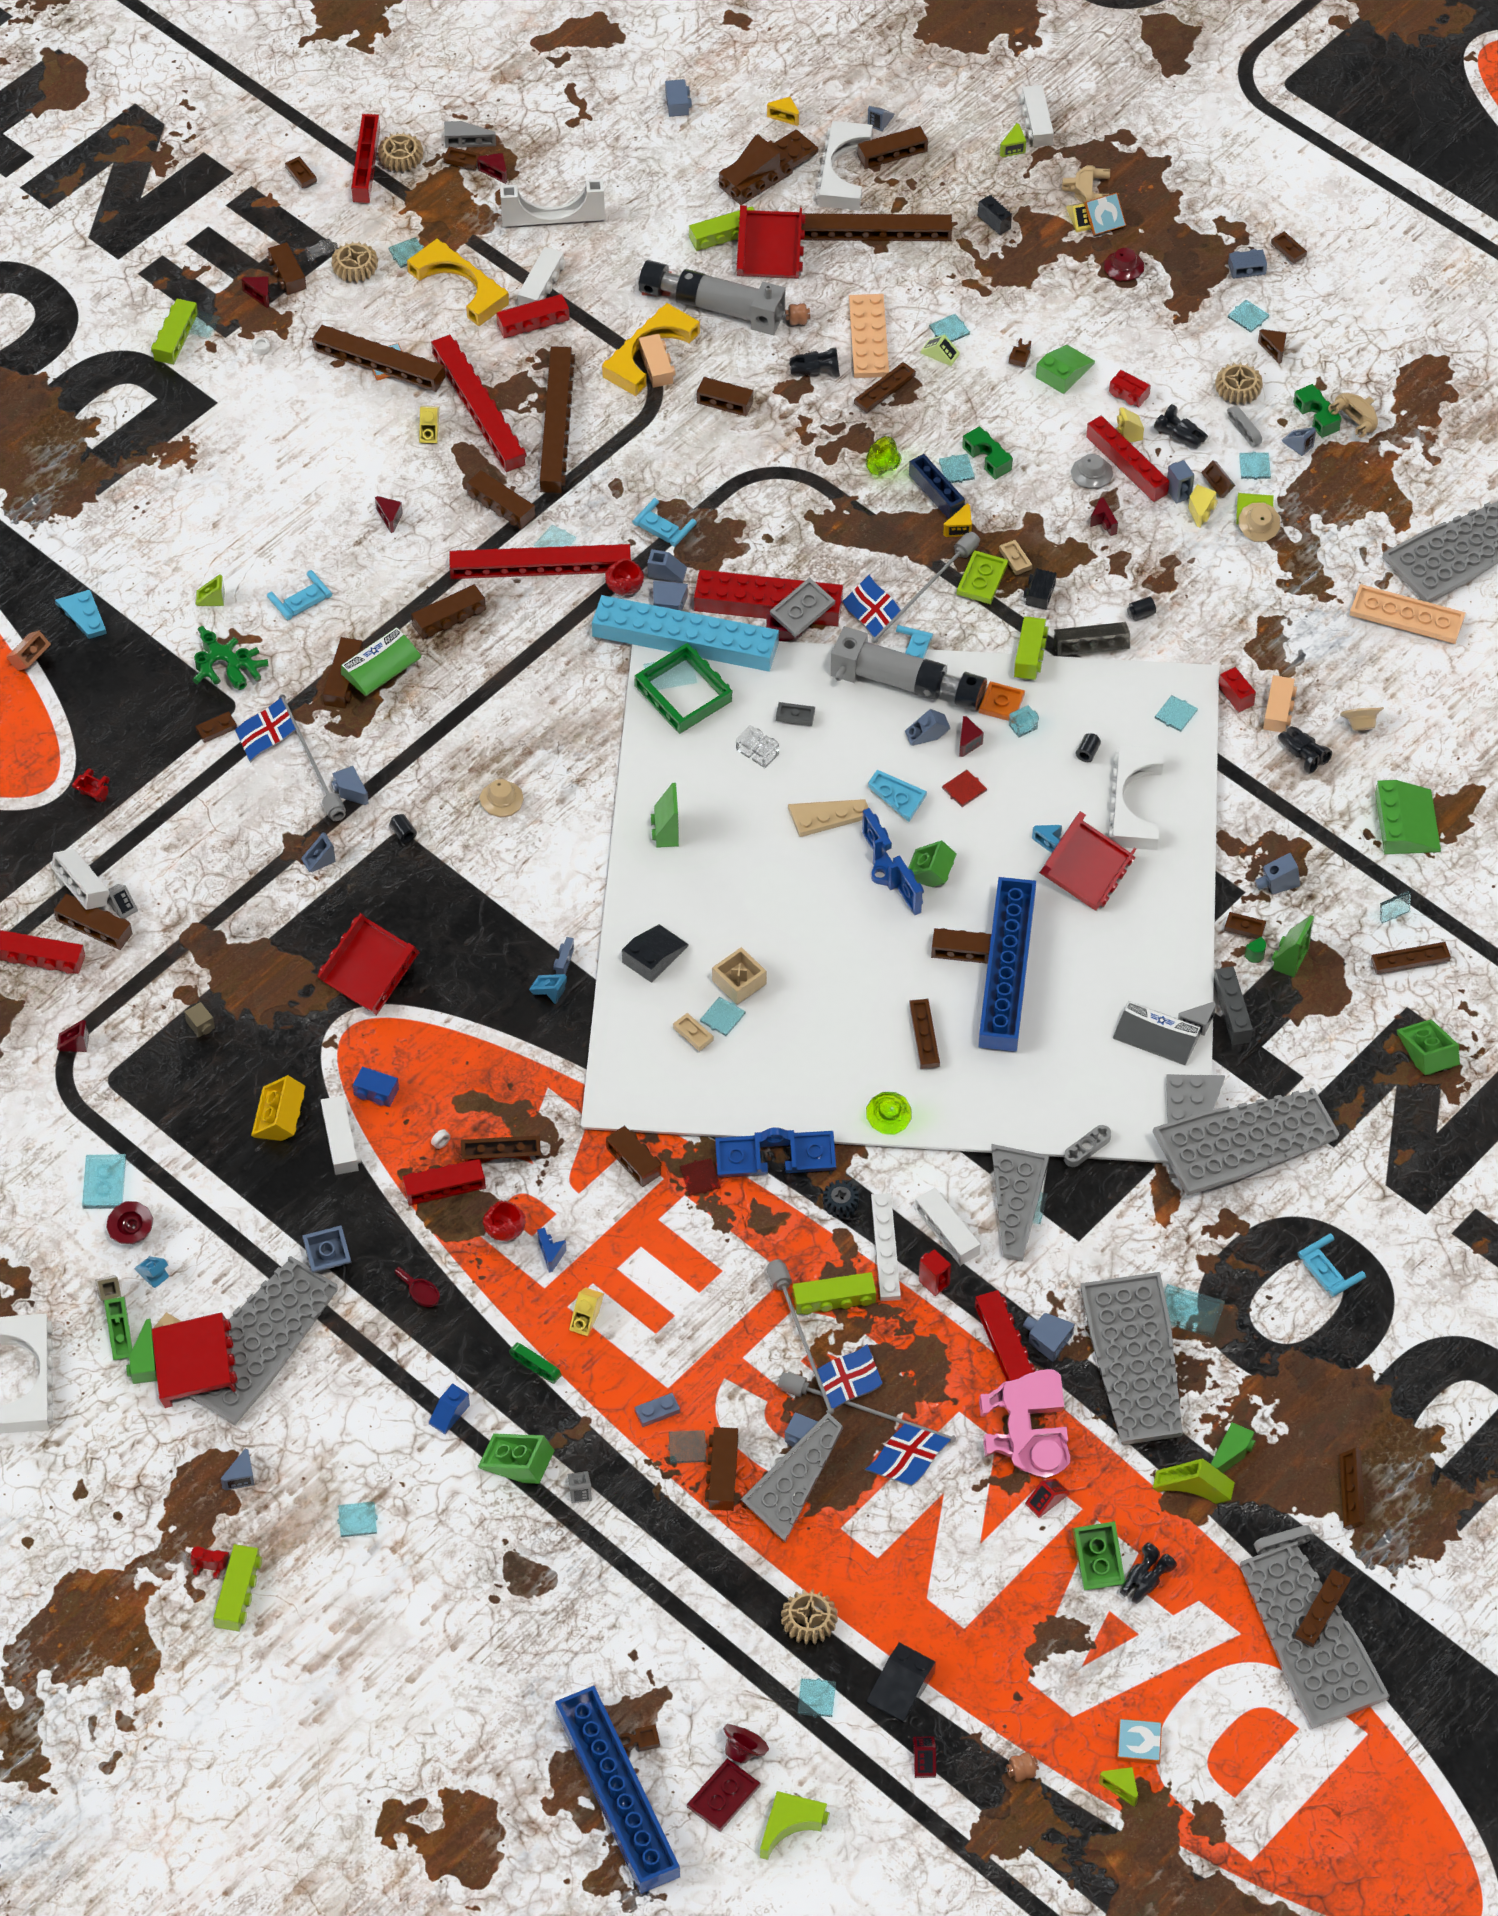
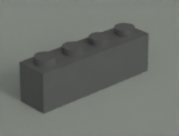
(1233, 1005)

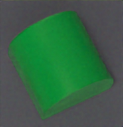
(1255, 950)

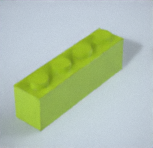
(715, 230)
(174, 331)
(1030, 648)
(834, 1293)
(237, 1588)

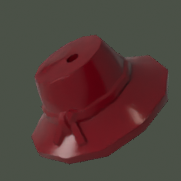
(1124, 265)
(124, 1217)
(743, 1744)

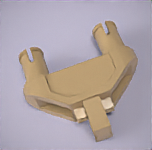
(1083, 183)
(1358, 409)

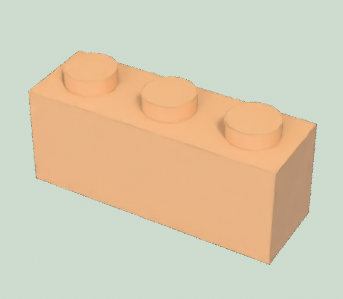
(656, 360)
(1280, 704)

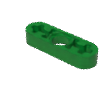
(535, 1363)

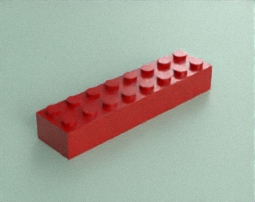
(755, 595)

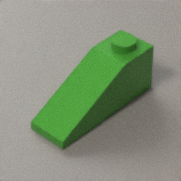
(118, 1327)
(142, 1358)
(1233, 1447)

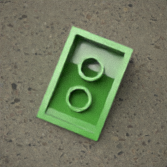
(1063, 368)
(666, 819)
(1293, 948)
(1429, 1047)
(517, 1457)
(1098, 1555)

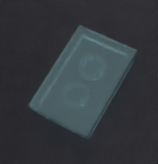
(104, 1181)
(1193, 1310)

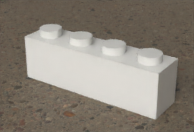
(1037, 116)
(542, 276)
(80, 879)
(339, 1134)
(948, 1226)

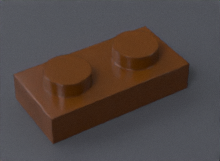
(461, 158)
(300, 172)
(1289, 247)
(1218, 479)
(216, 727)
(1245, 925)

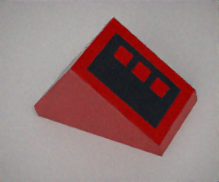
(1046, 1496)

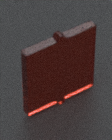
(964, 788)
(700, 1177)

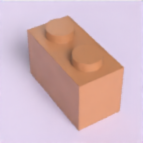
(28, 650)

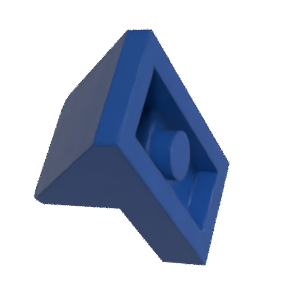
(551, 1251)

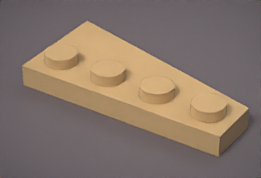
(822, 816)

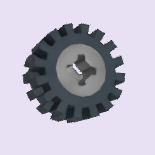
(835, 1204)

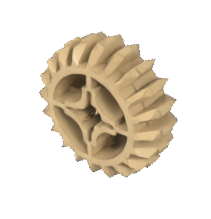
(396, 149)
(354, 262)
(1249, 386)
(793, 1612)

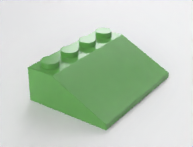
(1406, 818)

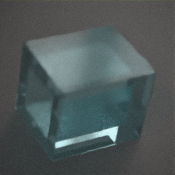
(1023, 721)

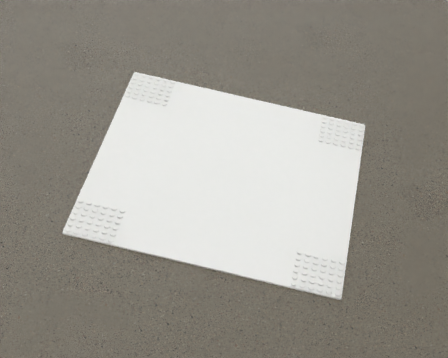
(852, 951)

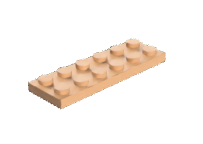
(868, 335)
(1407, 613)

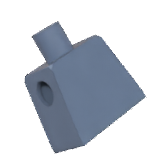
(670, 594)
(1280, 875)
(1049, 1334)

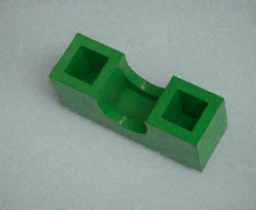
(1311, 400)
(979, 442)

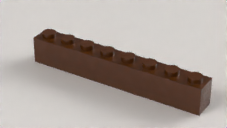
(378, 357)

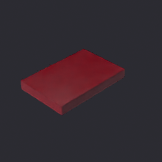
(723, 1795)

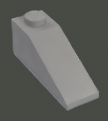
(462, 134)

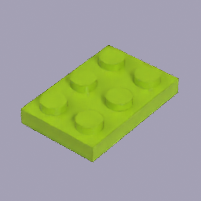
(982, 577)

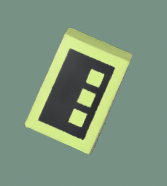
(941, 349)

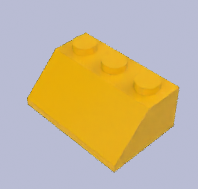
(278, 1109)

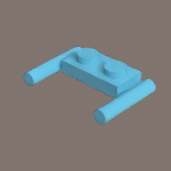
(661, 527)
(303, 599)
(919, 641)
(1324, 1270)

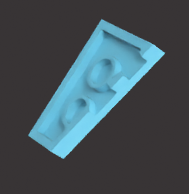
(83, 612)
(898, 794)

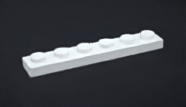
(885, 1247)

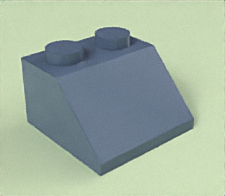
(326, 1249)

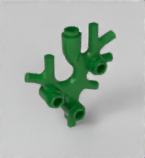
(235, 661)

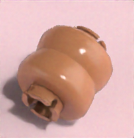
(797, 314)
(1022, 1767)

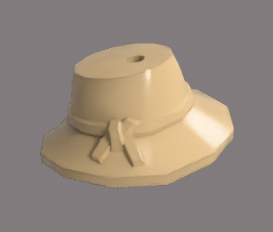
(1254, 527)
(1362, 718)
(501, 798)

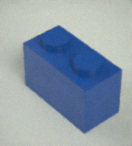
(375, 1086)

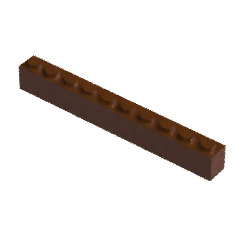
(877, 227)
(556, 420)

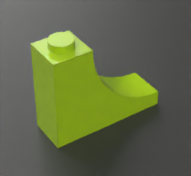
(1195, 1478)
(789, 1816)

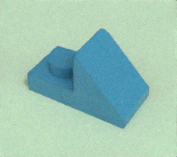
(1047, 835)
(551, 985)
(153, 1270)

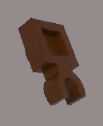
(1020, 354)
(644, 1738)

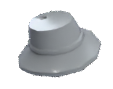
(1092, 471)

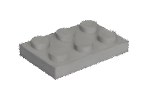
(802, 607)

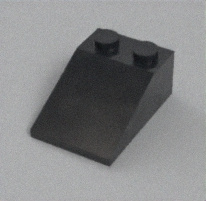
(652, 952)
(902, 1682)

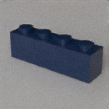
(936, 485)

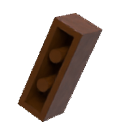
(286, 268)
(725, 396)
(961, 945)
(633, 1156)

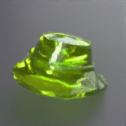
(883, 456)
(883, 1117)

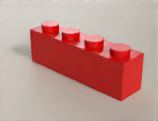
(533, 316)
(444, 1182)

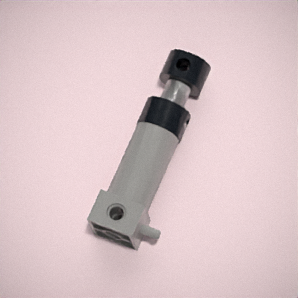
(760, 306)
(857, 657)

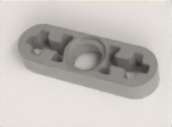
(1244, 425)
(1086, 1153)
(1300, 1534)

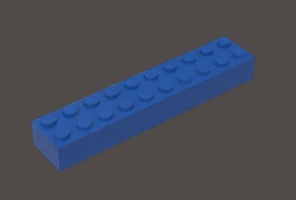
(1007, 964)
(617, 1789)

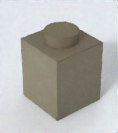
(199, 1019)
(108, 1287)

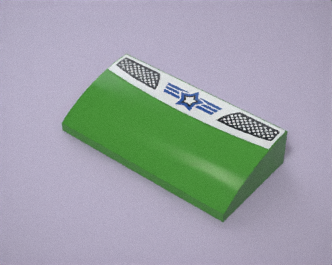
(380, 662)

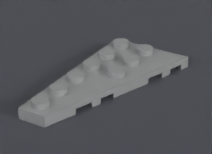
(1190, 1096)
(1018, 1188)
(786, 1487)

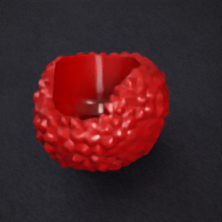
(624, 577)
(504, 1221)

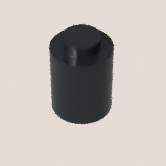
(1141, 608)
(1088, 747)
(403, 828)

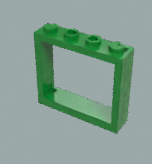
(643, 683)

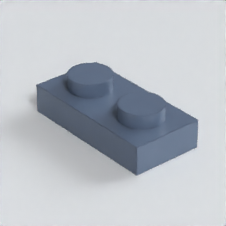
(565, 951)
(657, 1409)

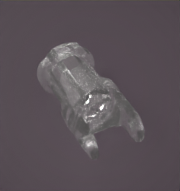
(321, 248)

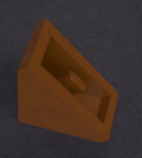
(1273, 343)

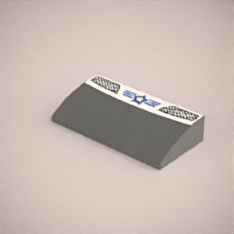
(1157, 1033)

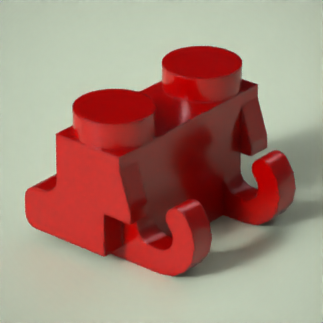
(91, 786)
(208, 1560)

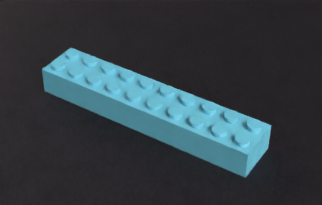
(671, 628)

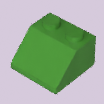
(932, 863)

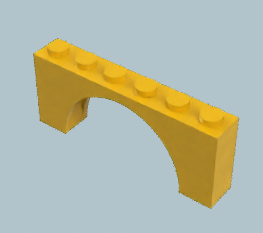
(439, 258)
(668, 323)

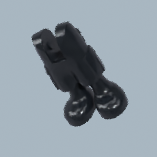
(811, 362)
(1183, 430)
(1300, 746)
(1144, 1579)

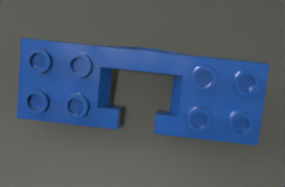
(896, 872)
(808, 1152)

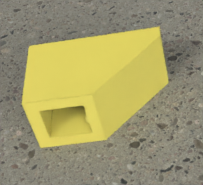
(429, 424)
(1130, 425)
(1201, 503)
(586, 1311)

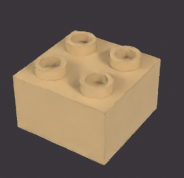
(739, 975)

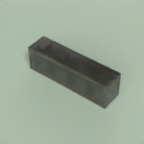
(1092, 639)

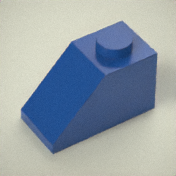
(449, 1408)

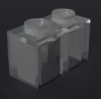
(753, 741)

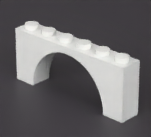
(833, 190)
(586, 207)
(1133, 764)
(31, 1410)

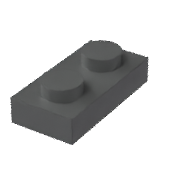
(795, 713)

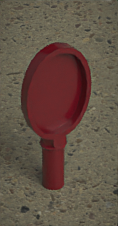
(420, 1289)

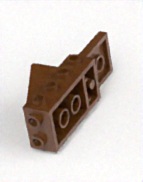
(764, 165)

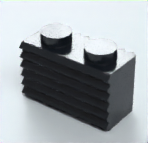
(994, 214)
(1040, 589)

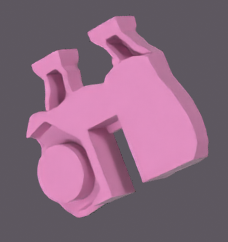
(1032, 1450)

